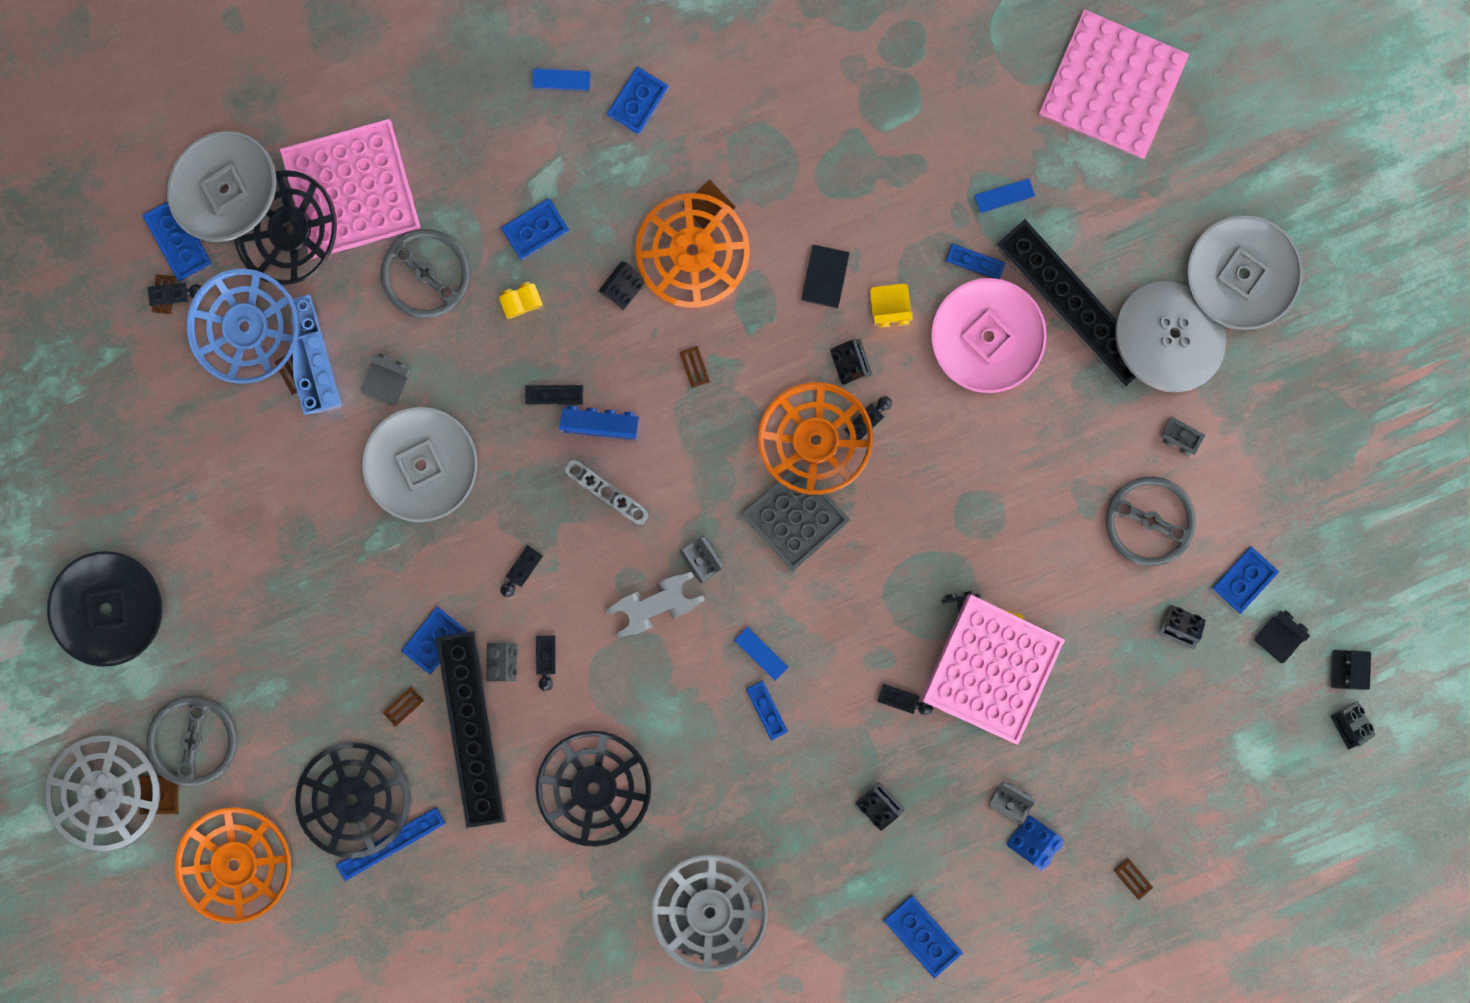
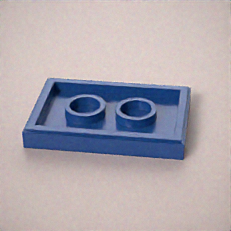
(637, 100)
(535, 229)
(1245, 580)
(423, 645)

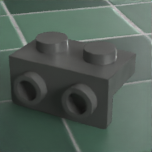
(1183, 436)
(702, 559)
(502, 662)
(1012, 802)

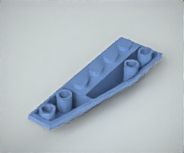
(312, 363)

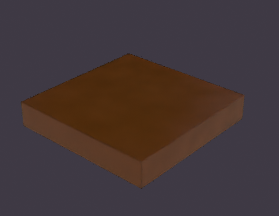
(709, 207)
(168, 795)

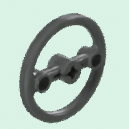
(394, 251)
(1187, 533)
(179, 778)

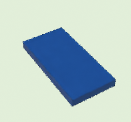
(181, 250)
(923, 936)

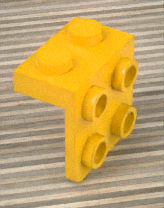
(891, 305)

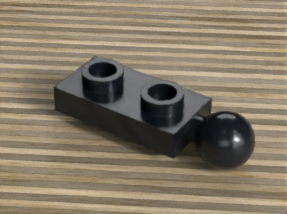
(171, 294)
(884, 404)
(521, 571)
(546, 661)
(903, 700)

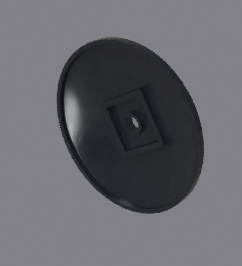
(77, 613)

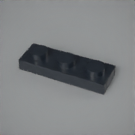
(553, 394)

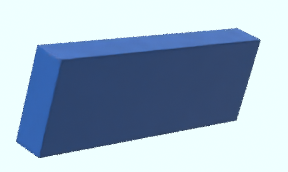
(561, 79)
(1004, 195)
(975, 262)
(761, 654)
(766, 710)

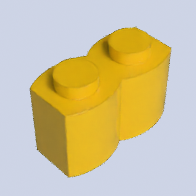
(520, 300)

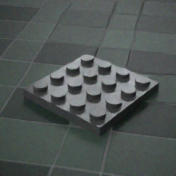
(795, 521)

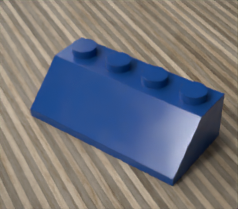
(598, 423)

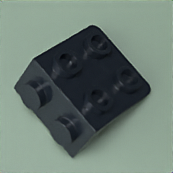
(1282, 636)

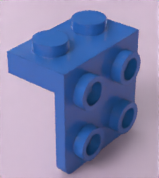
(1035, 842)

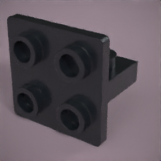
(622, 285)
(851, 361)
(960, 600)
(1183, 627)
(1351, 669)
(1353, 725)
(880, 806)

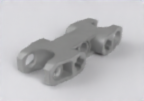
(599, 484)
(642, 610)

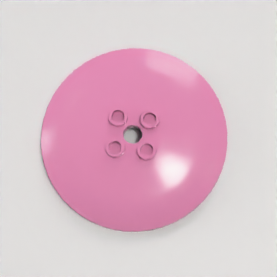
(996, 308)

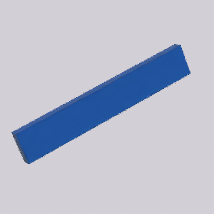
(410, 833)

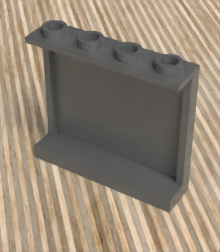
(698, 939)

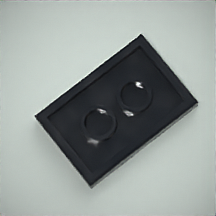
(825, 276)

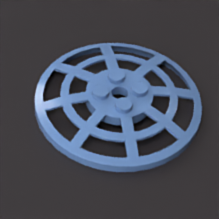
(232, 322)

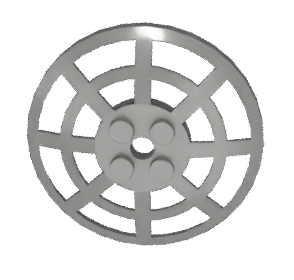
(114, 792)
(709, 926)

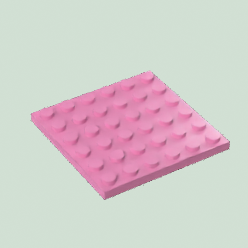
(1113, 84)
(364, 181)
(992, 669)

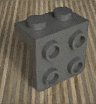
(385, 379)

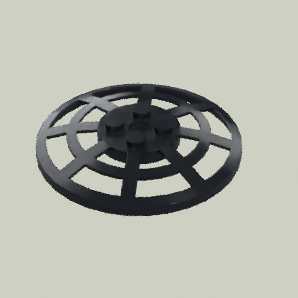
(300, 231)
(365, 800)
(587, 800)

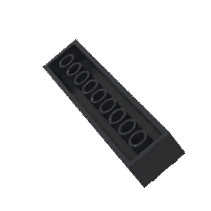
(1065, 296)
(471, 729)

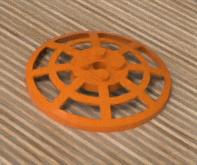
(697, 262)
(815, 427)
(220, 865)

